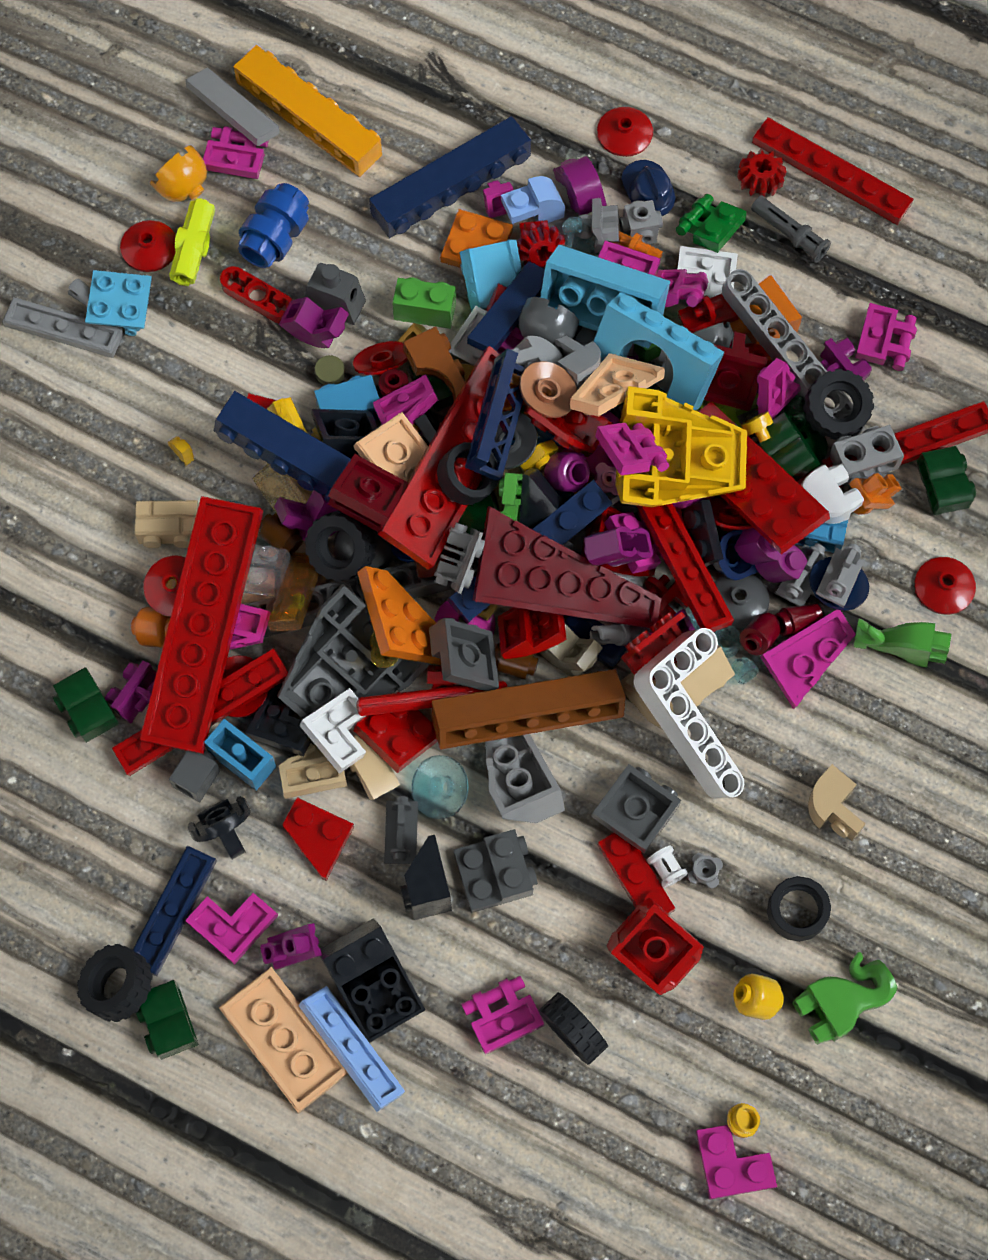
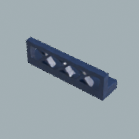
(492, 416)

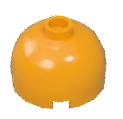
(181, 177)

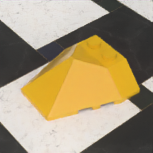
(701, 450)

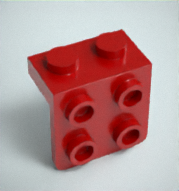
(572, 430)
(647, 646)

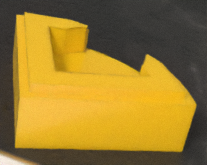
(182, 449)

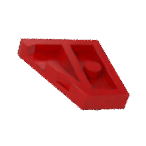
(317, 834)

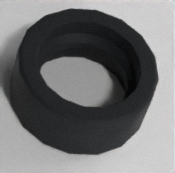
(453, 487)
(810, 887)

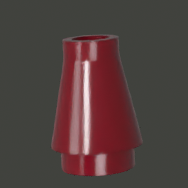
(798, 618)

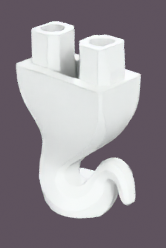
(824, 487)

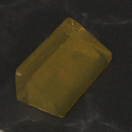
(275, 485)

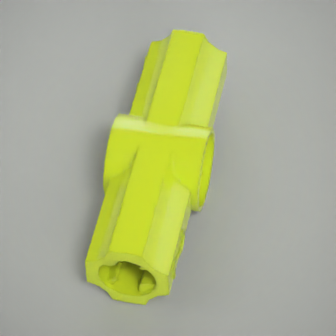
(192, 242)

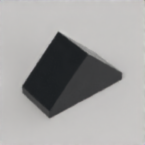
(537, 498)

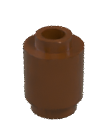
(278, 535)
(516, 667)

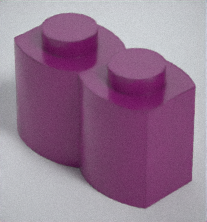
(618, 546)
(768, 561)

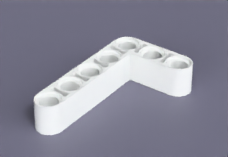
(686, 714)

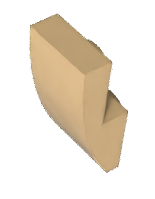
(374, 772)

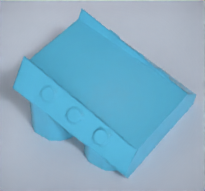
(486, 267)

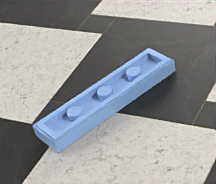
(351, 1048)

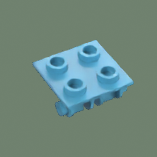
(119, 300)

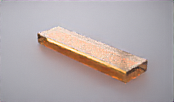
(293, 594)

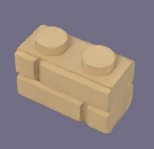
(165, 522)

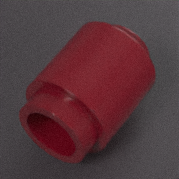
(391, 381)
(760, 633)

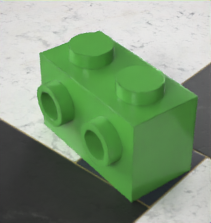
(424, 302)

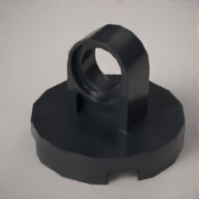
(220, 822)

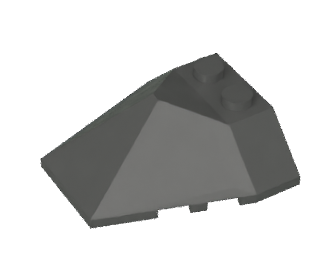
(339, 658)

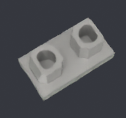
(602, 224)

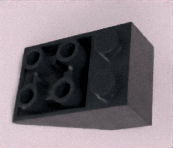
(371, 980)

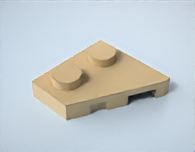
(309, 774)

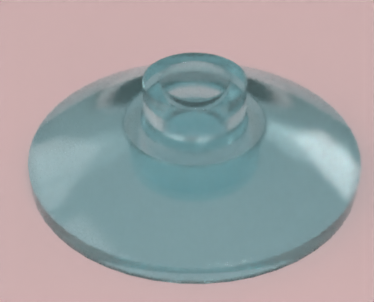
(428, 786)

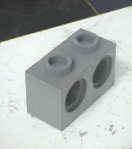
(868, 459)

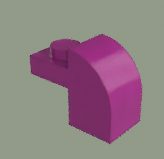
(581, 183)
(313, 324)
(301, 515)

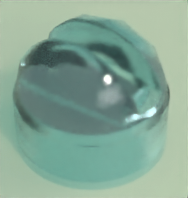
(744, 670)

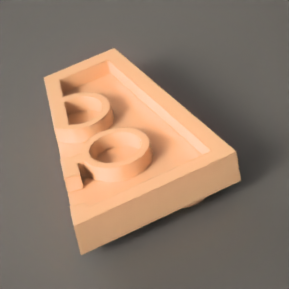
(609, 383)

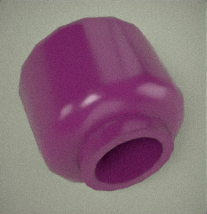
(567, 471)

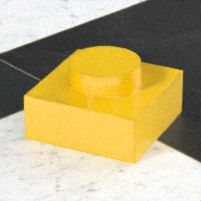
(540, 455)

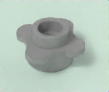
(712, 864)

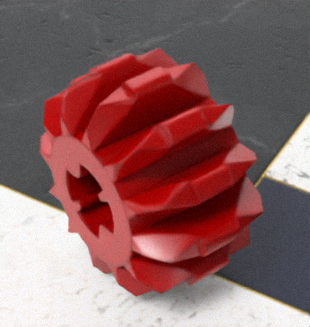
(761, 173)
(532, 240)

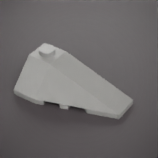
(521, 780)

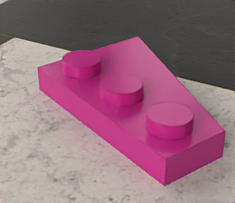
(807, 655)

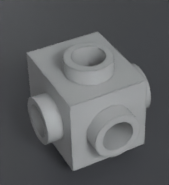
(642, 219)

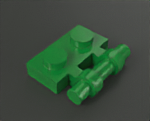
(718, 226)

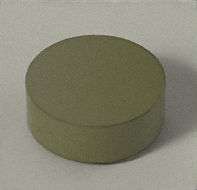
(329, 370)

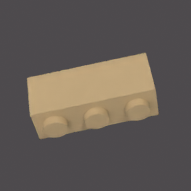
(698, 684)

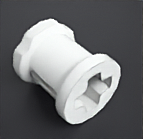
(676, 873)

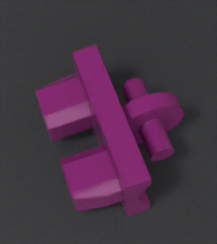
(836, 357)
(136, 692)
(291, 947)

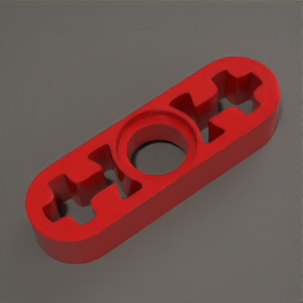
(250, 284)

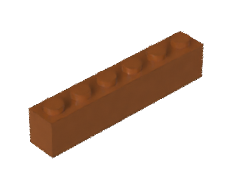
(528, 709)

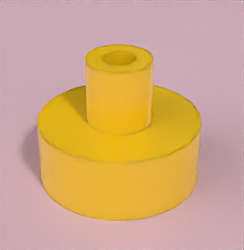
(758, 426)

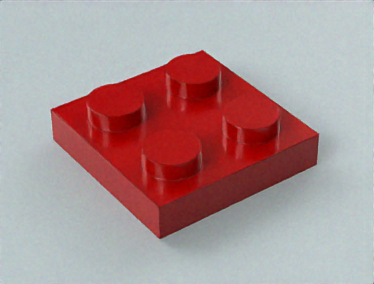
(397, 736)

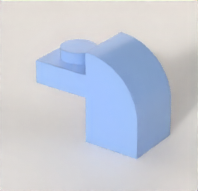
(536, 200)

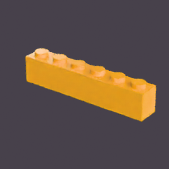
(308, 110)

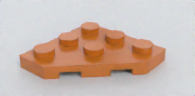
(396, 617)

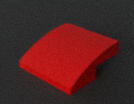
(529, 632)

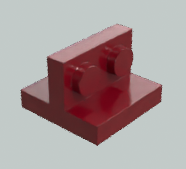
(736, 375)
(366, 492)

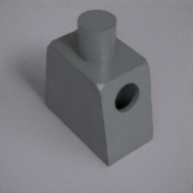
(336, 288)

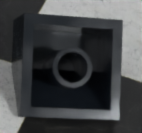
(343, 428)
(426, 883)

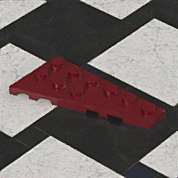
(541, 575)

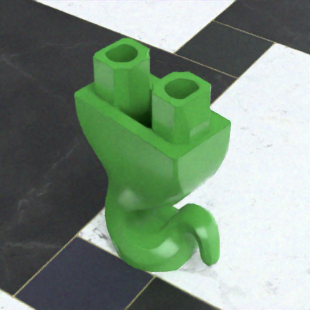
(910, 641)
(842, 1001)

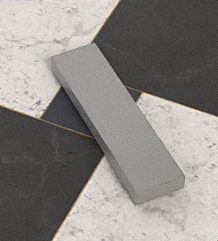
(232, 106)
(62, 327)

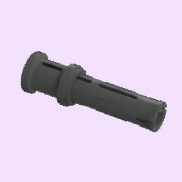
(800, 235)

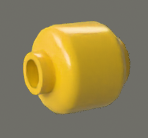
(758, 996)

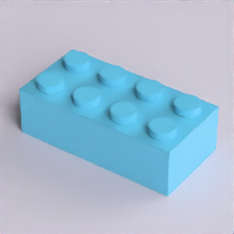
(590, 283)

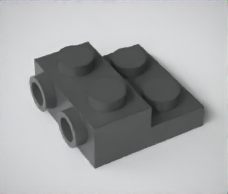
(465, 654)
(637, 807)
(495, 871)

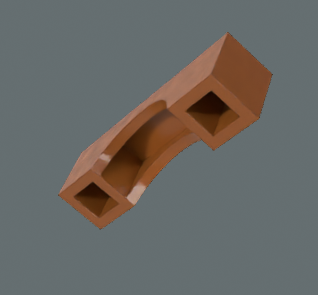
(430, 356)

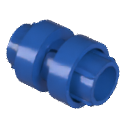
(269, 232)

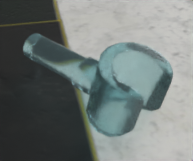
(571, 226)

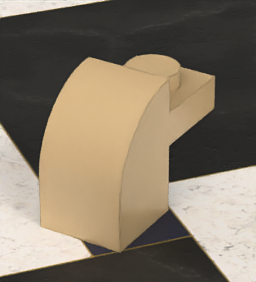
(827, 803)

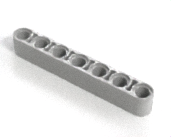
(788, 341)

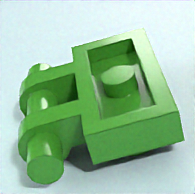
(510, 491)

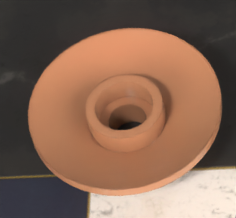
(552, 381)

